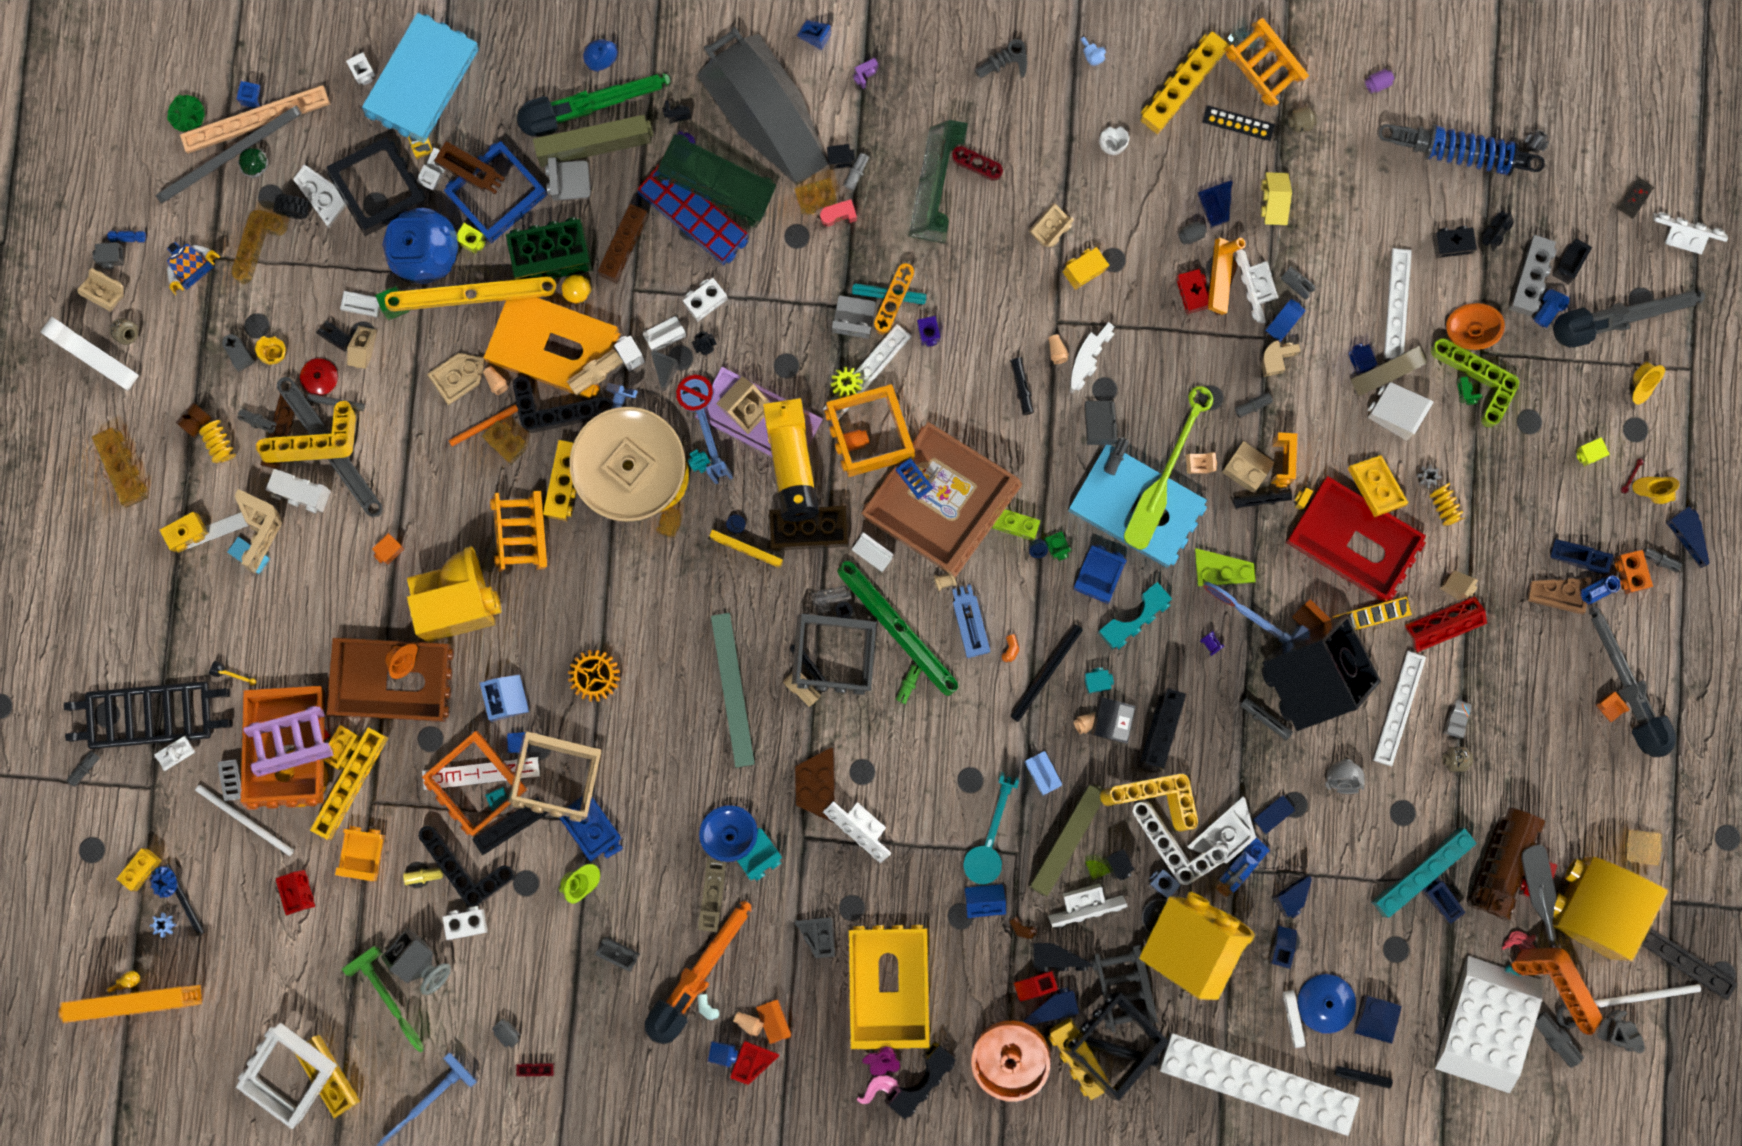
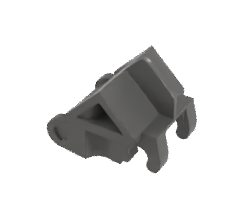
(1621, 1032)

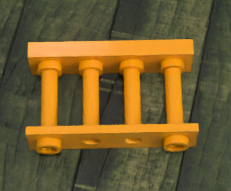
(1284, 58)
(536, 539)

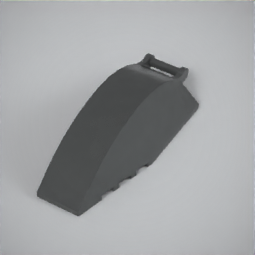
(763, 104)

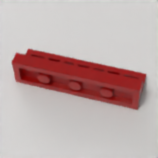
(1449, 626)

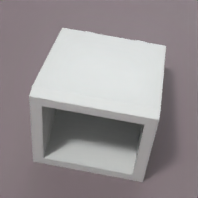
(1399, 410)

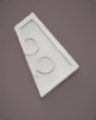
(320, 194)

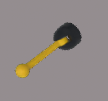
(218, 669)

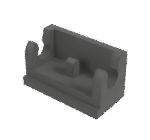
(617, 954)

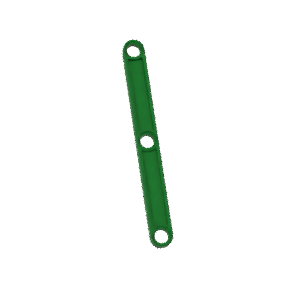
(906, 638)

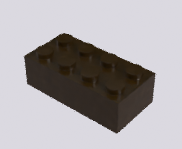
(822, 531)

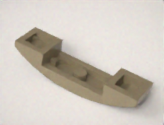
(1388, 371)
(712, 895)

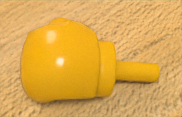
(127, 980)

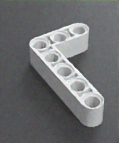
(89, 353)
(1174, 848)

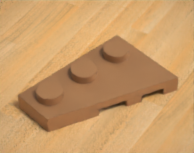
(1560, 594)

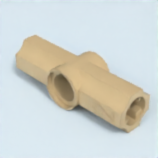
(595, 372)

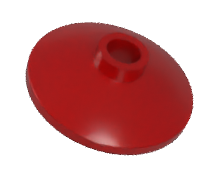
(322, 385)

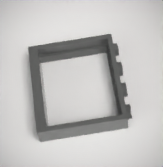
(868, 654)

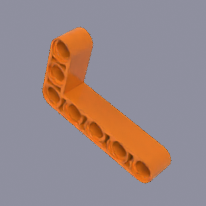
(1567, 981)

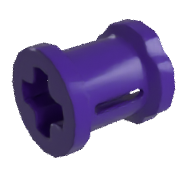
(1212, 643)

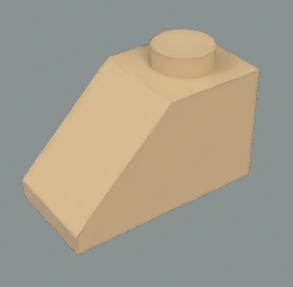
(361, 347)

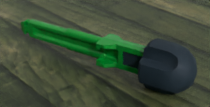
(540, 116)

